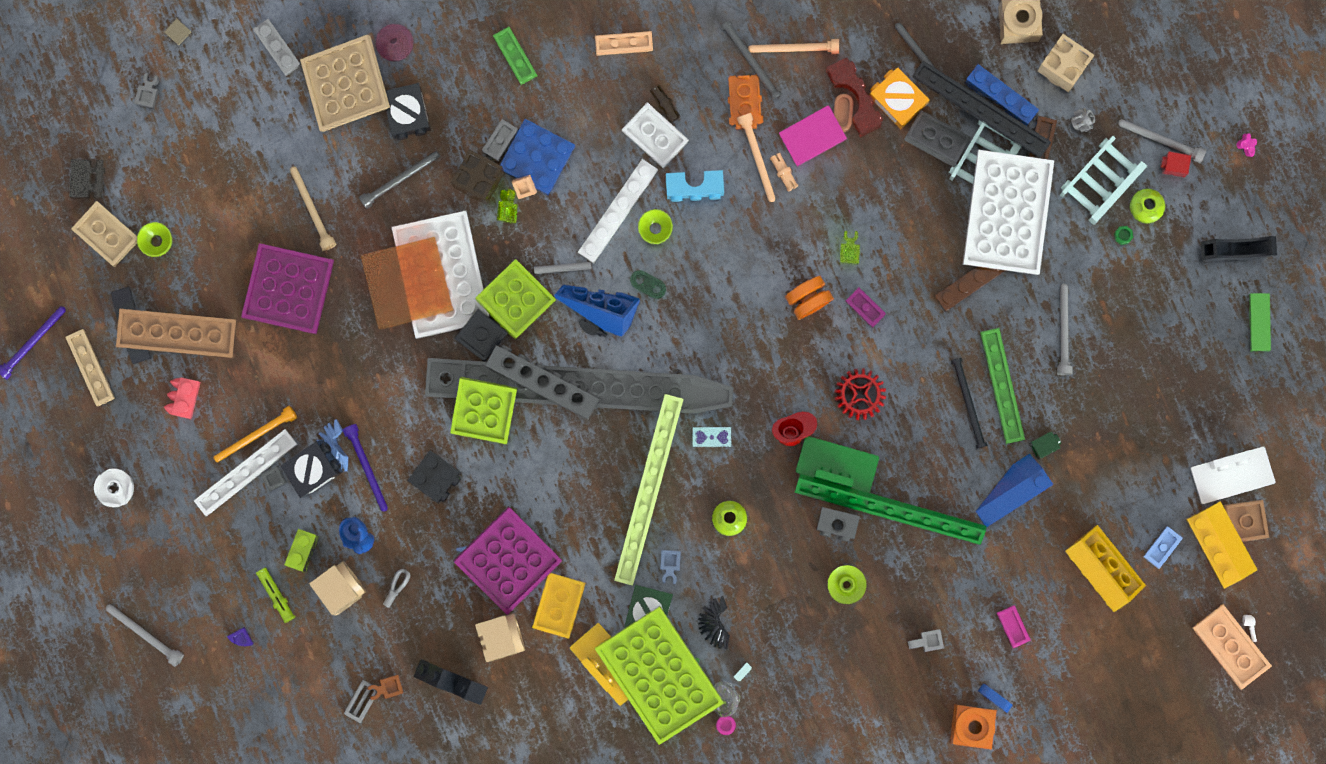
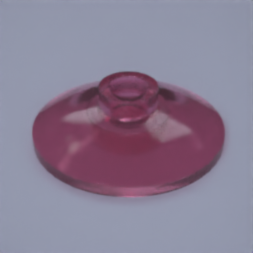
(396, 51)

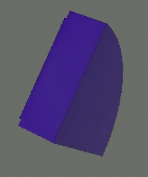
(241, 638)

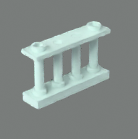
(971, 157)
(1108, 197)

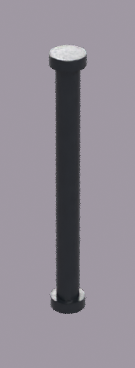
(969, 403)

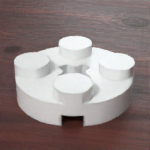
(106, 480)

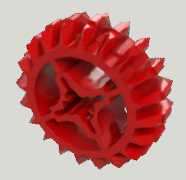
(853, 388)

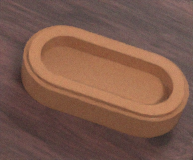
(843, 111)

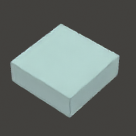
(742, 672)

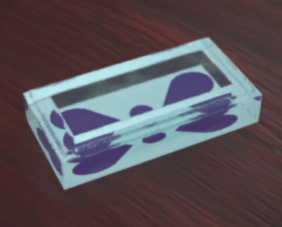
(711, 436)

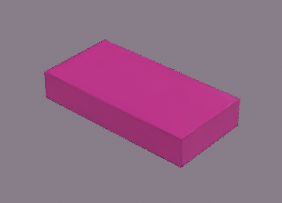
(1013, 626)

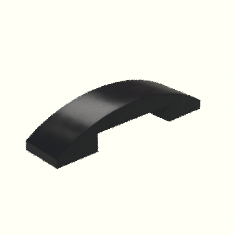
(124, 300)

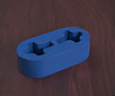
(995, 698)

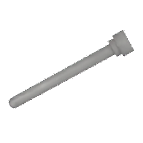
(1196, 153)
(1064, 366)
(173, 656)

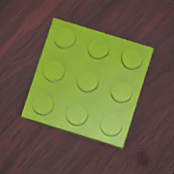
(515, 299)
(483, 410)

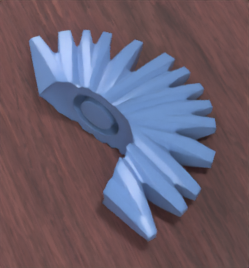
(330, 438)

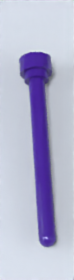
(6, 368)
(351, 433)

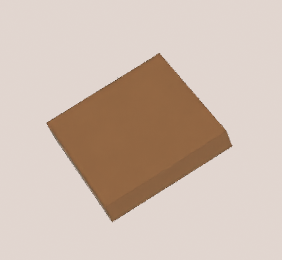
(1249, 519)

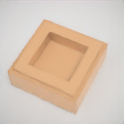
(524, 186)

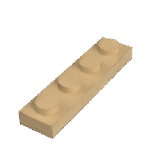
(90, 367)

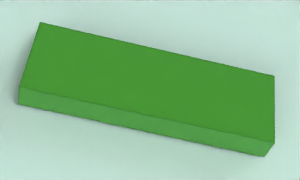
(515, 55)
(1259, 321)

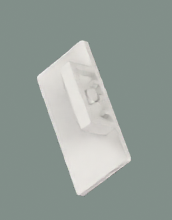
(1232, 475)

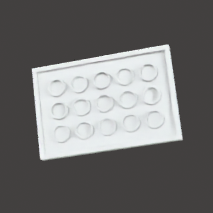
(1008, 212)
(459, 266)

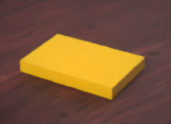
(558, 605)

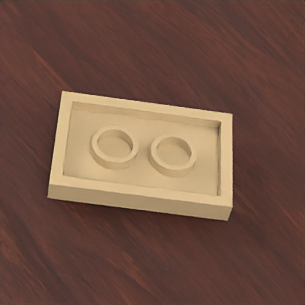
(105, 234)

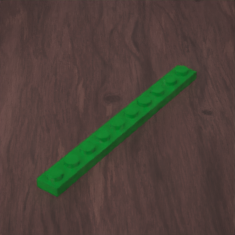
(890, 509)

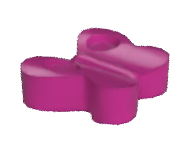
(1247, 144)

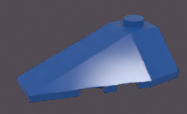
(606, 311)

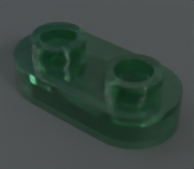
(648, 284)

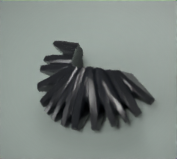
(713, 623)

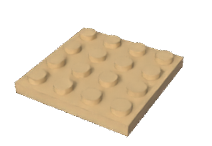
(345, 83)

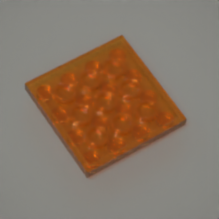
(407, 283)

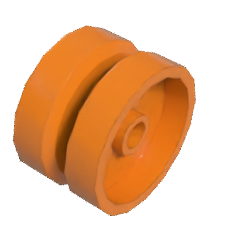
(808, 296)

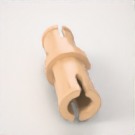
(784, 172)

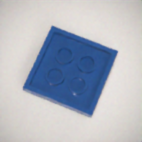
(537, 154)

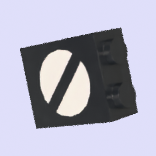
(407, 112)
(312, 468)

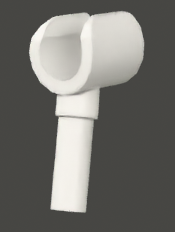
(1249, 620)

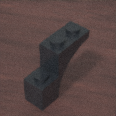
(1238, 249)
(450, 682)

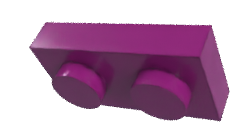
(865, 307)

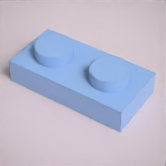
(1162, 547)

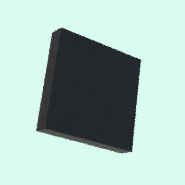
(481, 334)

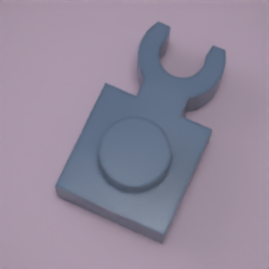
(670, 561)

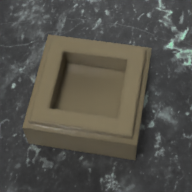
(177, 32)

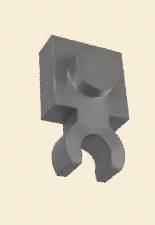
(146, 94)

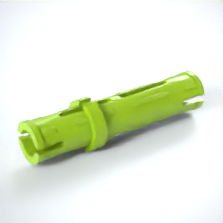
(286, 615)

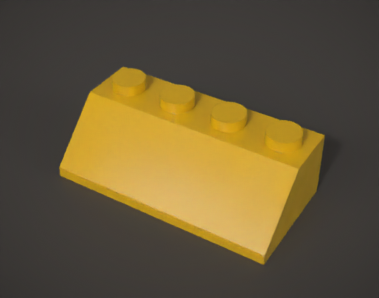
(1221, 545)
(1105, 568)

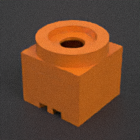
(973, 726)

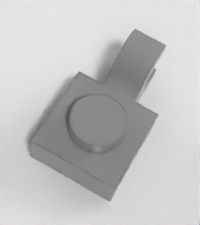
(929, 641)

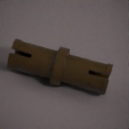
(665, 103)

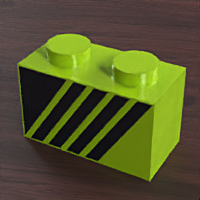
(301, 550)

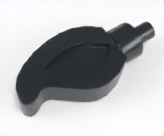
(591, 329)

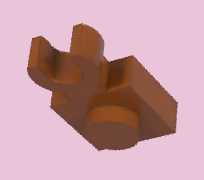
(388, 688)

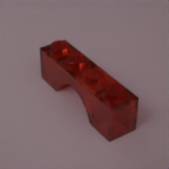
(843, 75)

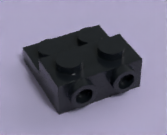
(435, 477)

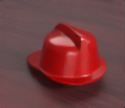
(794, 428)

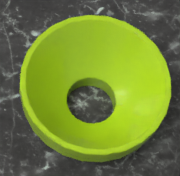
(1143, 214)
(651, 217)
(146, 235)
(726, 528)

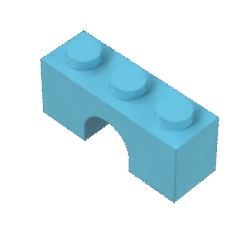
(711, 187)

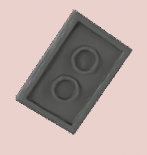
(937, 138)

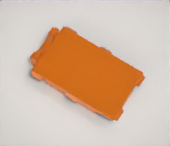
(744, 99)

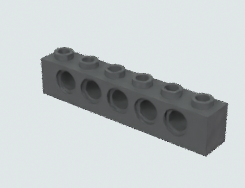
(502, 353)

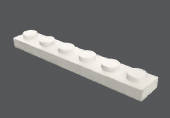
(618, 211)
(245, 472)

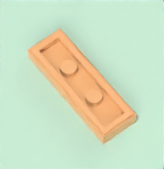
(624, 43)

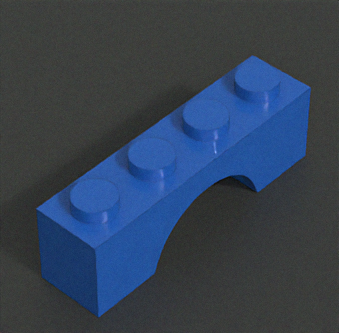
(991, 87)

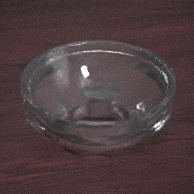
(729, 707)

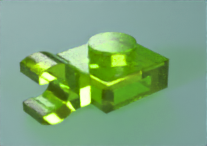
(506, 209)

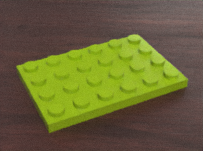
(659, 675)

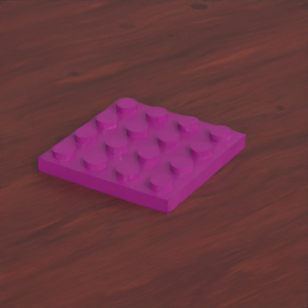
(287, 288)
(507, 560)

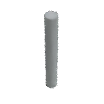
(562, 268)

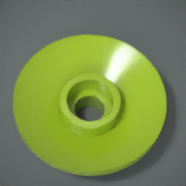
(856, 580)

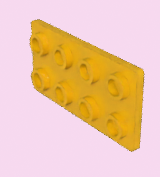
(586, 653)

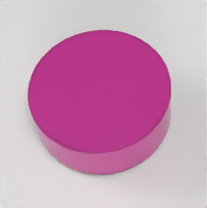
(726, 725)

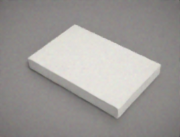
(655, 135)

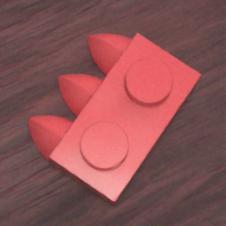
(183, 398)

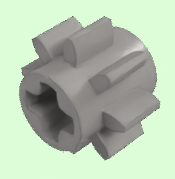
(1083, 120)

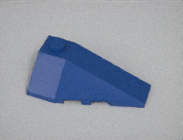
(1018, 485)

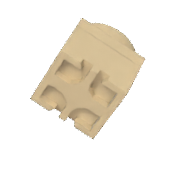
(1020, 21)
(1065, 63)
(338, 588)
(500, 637)

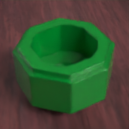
(1123, 235)

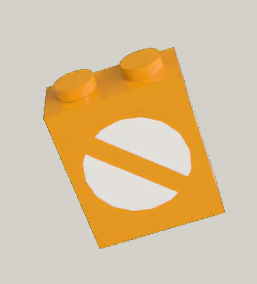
(898, 97)

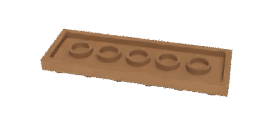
(175, 333)

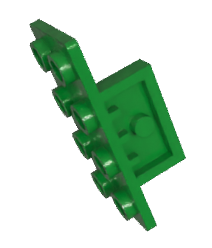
(837, 464)

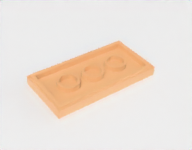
(1231, 647)

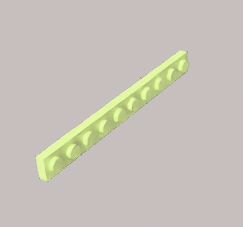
(648, 489)

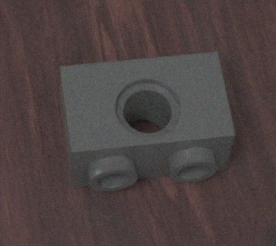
(848, 520)

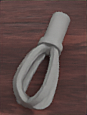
(392, 592)

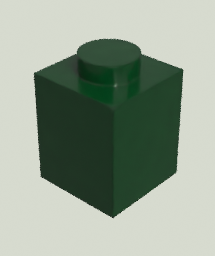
(1045, 445)

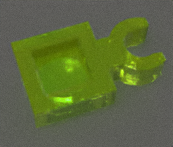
(850, 251)

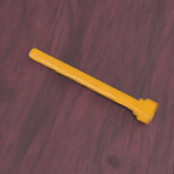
(287, 415)

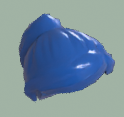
(355, 535)

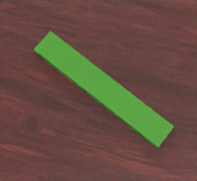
(1002, 386)

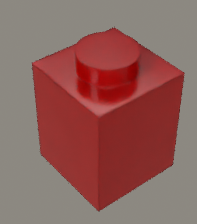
(1175, 164)

